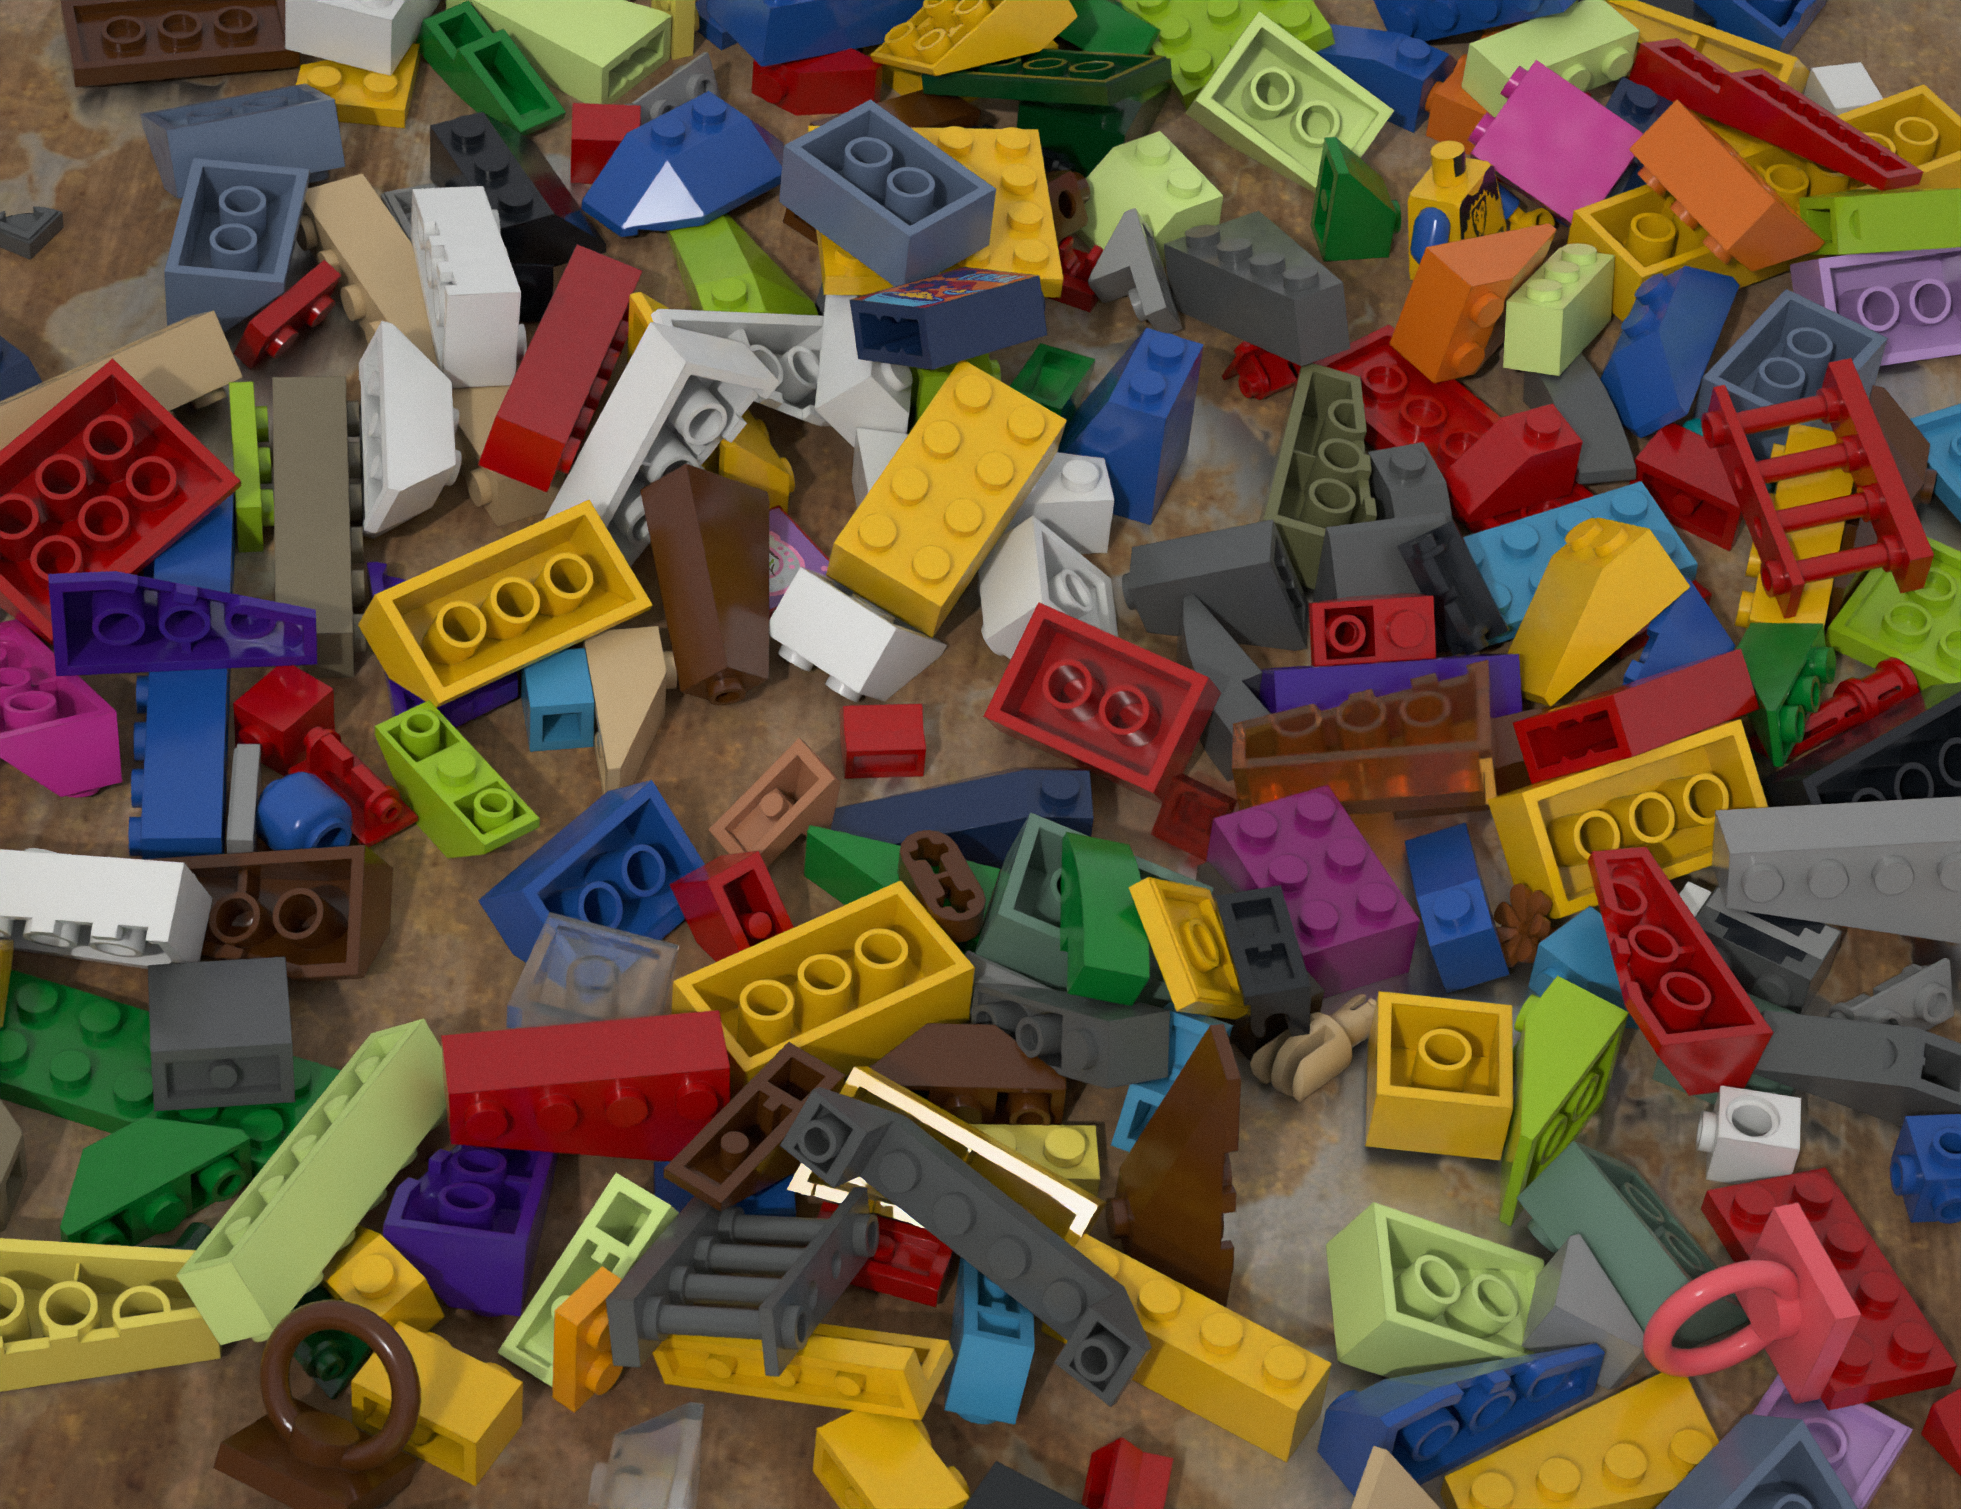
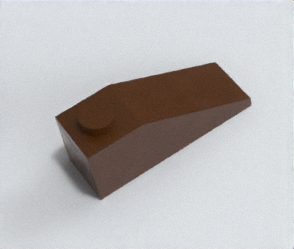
(741, 1144)

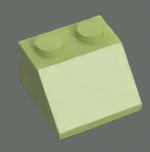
(1156, 182)

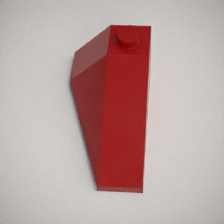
(1675, 976)

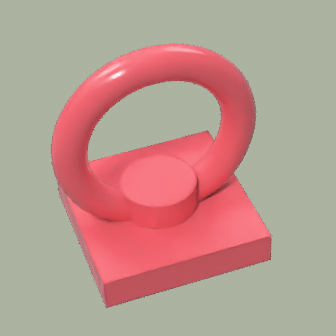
(1792, 1304)

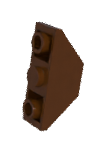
(976, 1075)

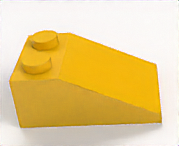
(1591, 603)

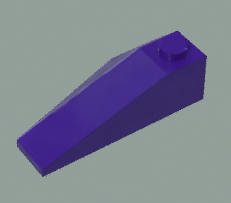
(154, 625)
(475, 1224)

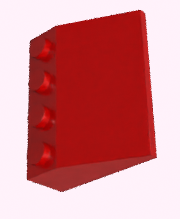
(98, 490)

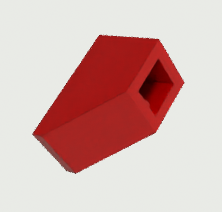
(1372, 629)

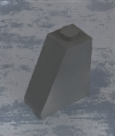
(1235, 574)

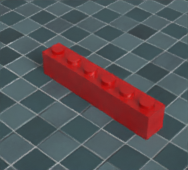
(563, 371)

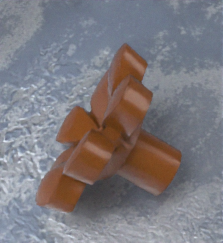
(1523, 924)

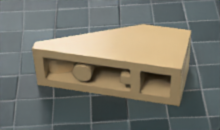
(629, 694)

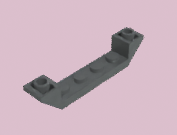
(984, 1226)

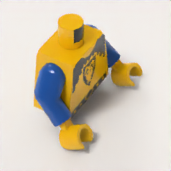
(1461, 202)

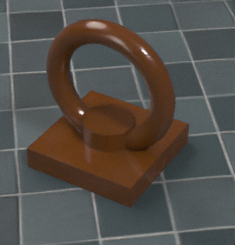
(316, 1456)

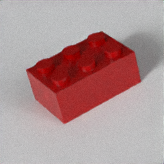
(1102, 703)

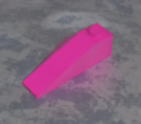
(53, 723)

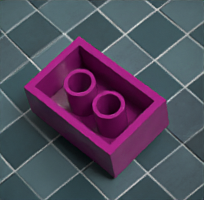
(1336, 890)

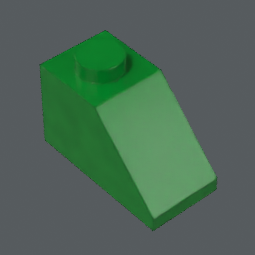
(1351, 207)

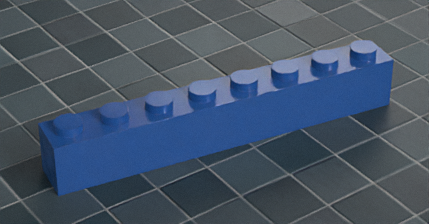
(186, 716)

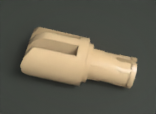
(1311, 1060)

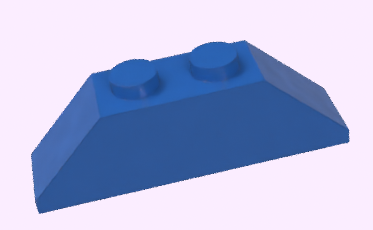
(685, 169)
(1666, 346)

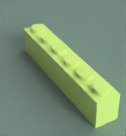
(318, 1185)

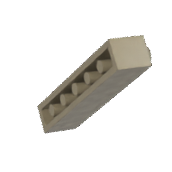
(315, 514)

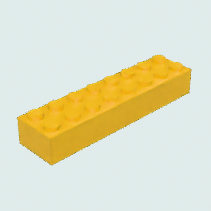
(1654, 240)

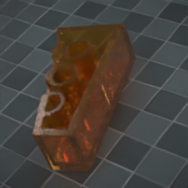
(1379, 752)

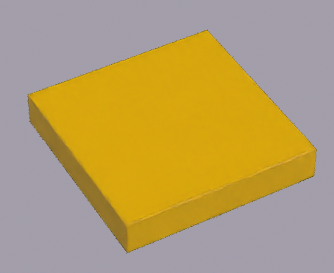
(1189, 947)

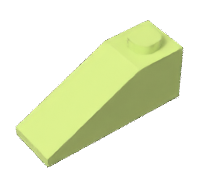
(612, 1236)

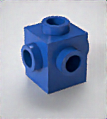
(1928, 1167)

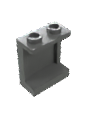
(220, 1034)

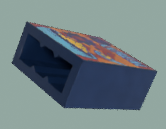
(948, 317)

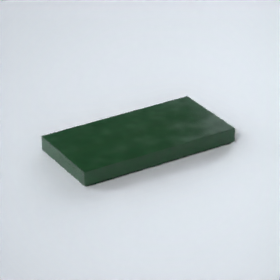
(1056, 77)

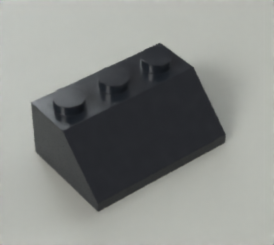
(534, 206)

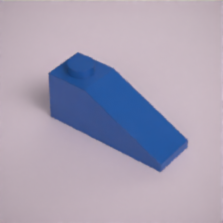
(1455, 908)

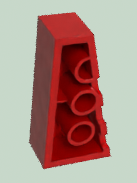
(588, 1086)

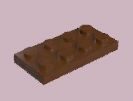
(173, 39)

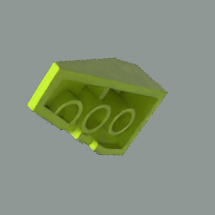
(732, 273)

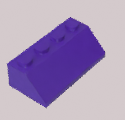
(1330, 685)

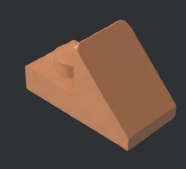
(780, 805)

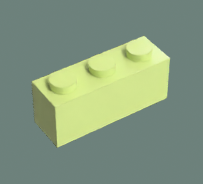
(1583, 45)
(1559, 310)

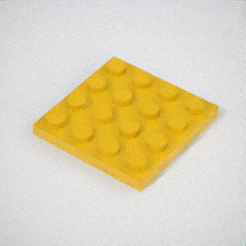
(1022, 214)

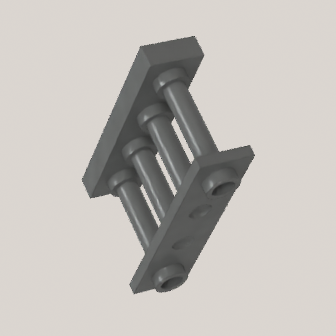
(701, 1242)

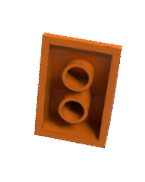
(1460, 300)

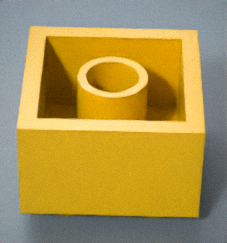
(1439, 1076)

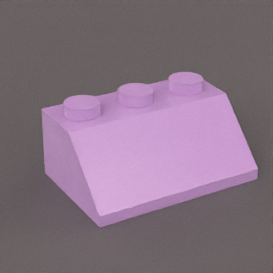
(1899, 294)

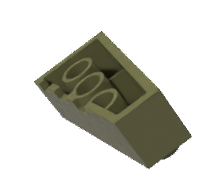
(1319, 466)

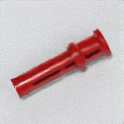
(1853, 705)

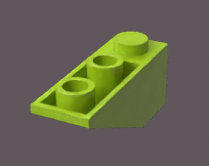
(1884, 220)

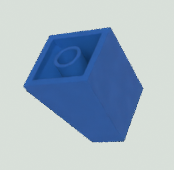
(1140, 421)

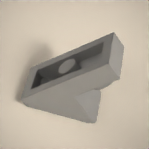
(1135, 269)

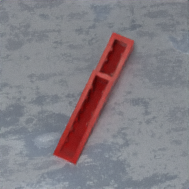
(1770, 111)

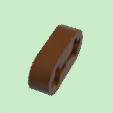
(953, 881)

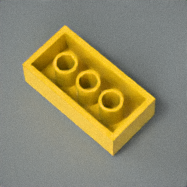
(945, 498)
(1647, 801)
(834, 986)

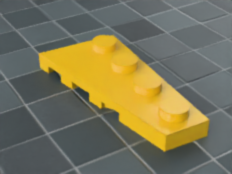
(1604, 1457)

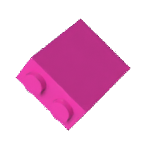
(1554, 142)

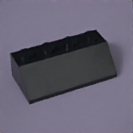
(1894, 756)

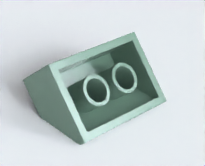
(1630, 1235)

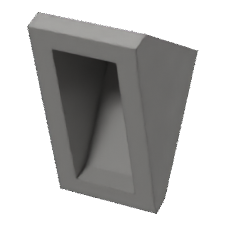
(1580, 1307)

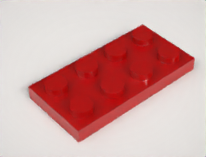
(1893, 1342)

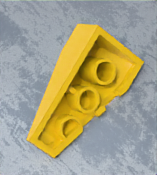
(1719, 46)

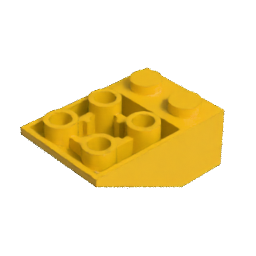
(972, 33)

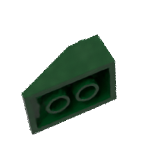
(1092, 130)

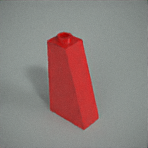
(1636, 716)

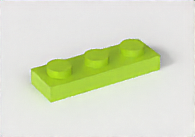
(251, 466)

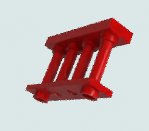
(1858, 450)

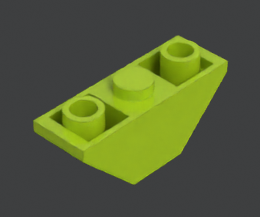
(450, 785)

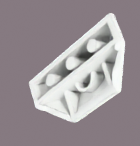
(404, 432)

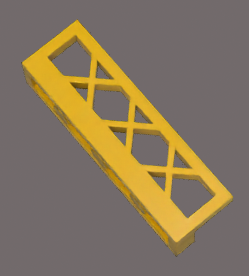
(834, 1370)

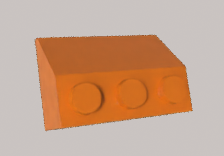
(1720, 193)

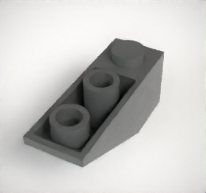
(1078, 1034)
(1864, 1065)

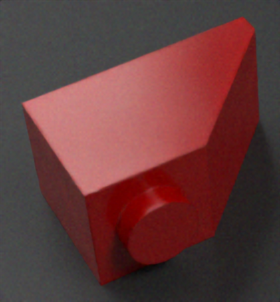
(820, 83)
(1515, 465)
(1690, 485)
(731, 904)

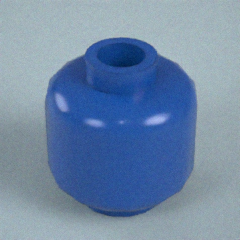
(302, 814)

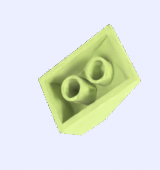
(1282, 101)
(1425, 1295)

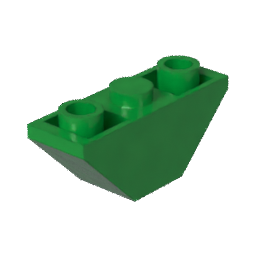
(152, 1179)

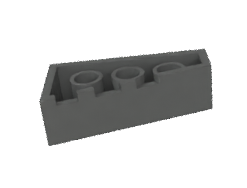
(1259, 288)

